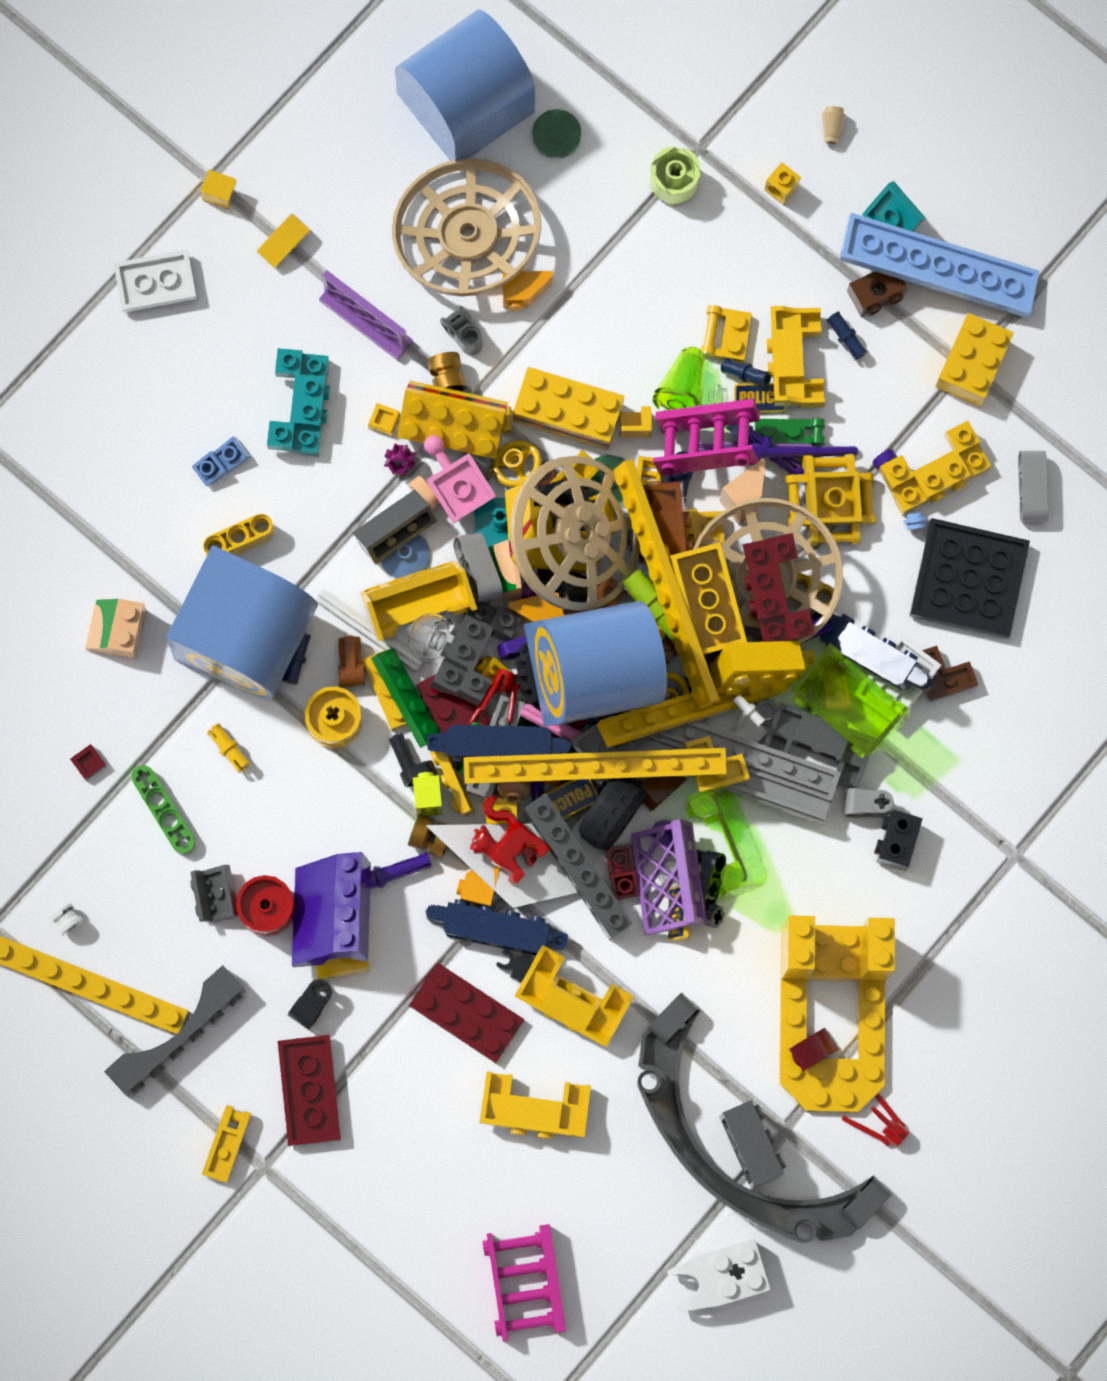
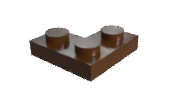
(949, 680)

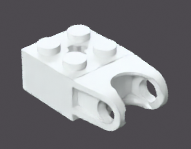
(713, 1276)

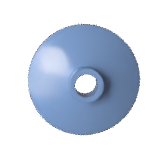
(415, 561)

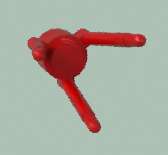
(502, 684)
(894, 1129)

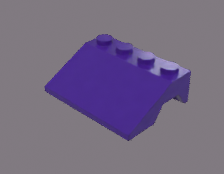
(331, 910)

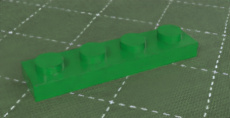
(405, 695)

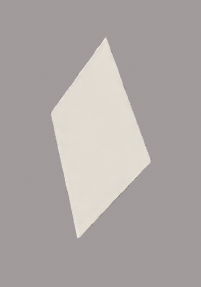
(541, 881)

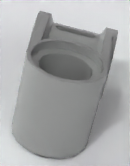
(862, 803)

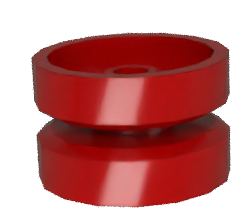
(265, 921)

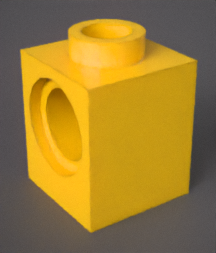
(782, 183)

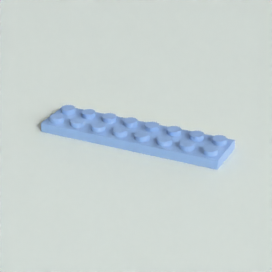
(939, 265)

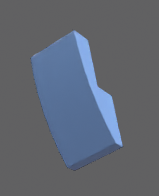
(221, 461)

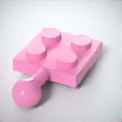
(459, 485)

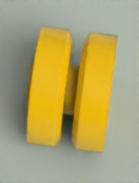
(331, 702)

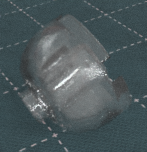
(429, 636)

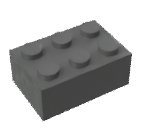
(752, 1144)

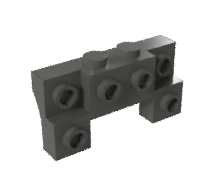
(462, 654)
(816, 736)

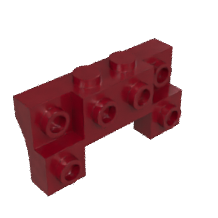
(768, 589)

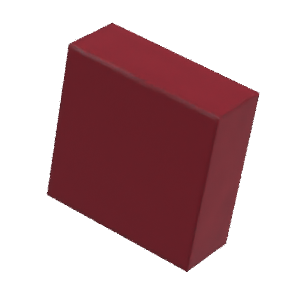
(88, 762)

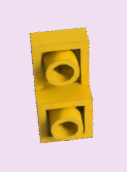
(283, 240)

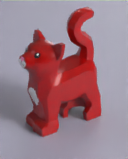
(514, 841)

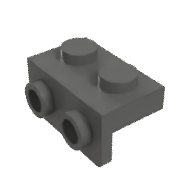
(214, 894)

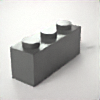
(394, 526)

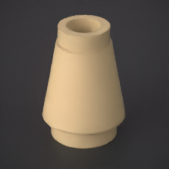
(833, 121)

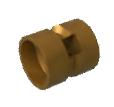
(446, 371)
(420, 837)

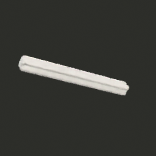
(363, 626)

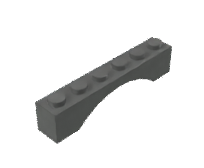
(134, 1069)

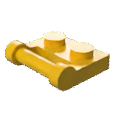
(734, 335)

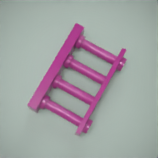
(702, 417)
(549, 1292)

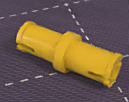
(228, 748)

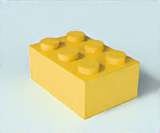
(974, 359)
(757, 667)

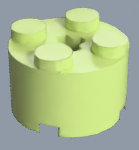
(676, 162)

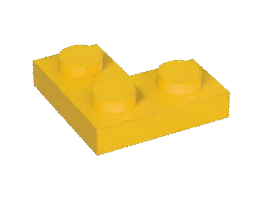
(735, 769)

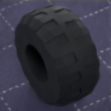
(611, 812)

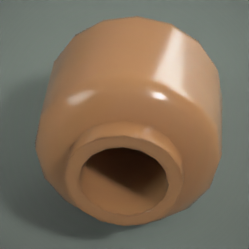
(514, 791)

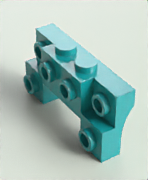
(307, 409)

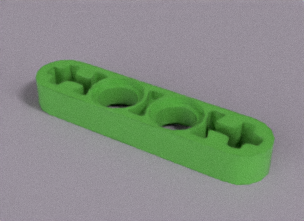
(164, 809)

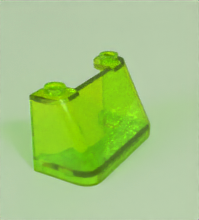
(850, 702)
(748, 869)

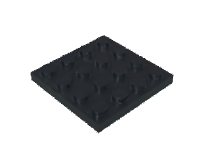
(969, 578)

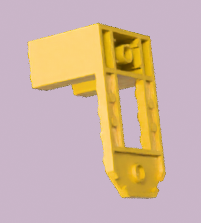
(836, 955)

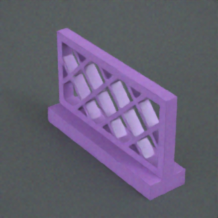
(364, 316)
(686, 869)

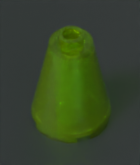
(683, 382)

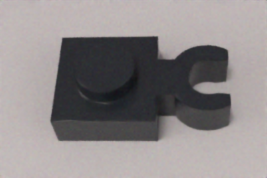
(519, 967)

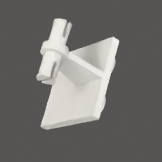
(740, 721)

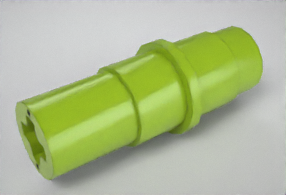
(643, 590)

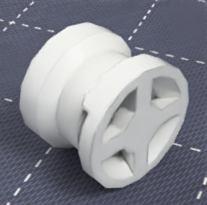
(66, 919)

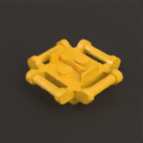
(833, 497)

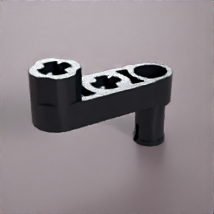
(712, 866)

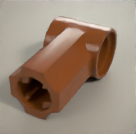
(351, 669)

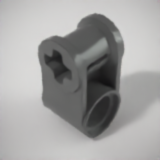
(460, 327)

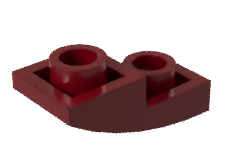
(622, 871)
(813, 1049)

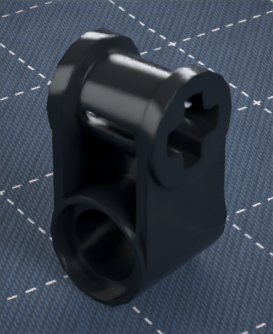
(307, 1007)

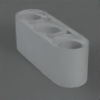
(1033, 486)
(479, 567)

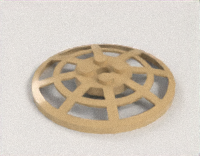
(466, 216)
(568, 535)
(789, 568)

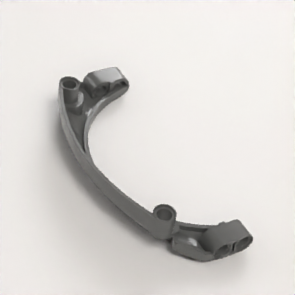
(827, 1217)

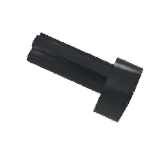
(406, 761)

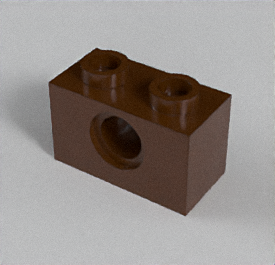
(866, 301)

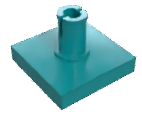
(894, 208)
(492, 521)

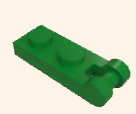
(792, 430)

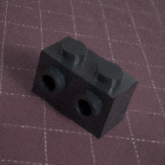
(898, 839)

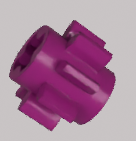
(399, 459)

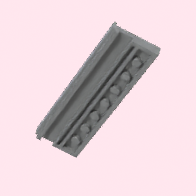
(775, 776)

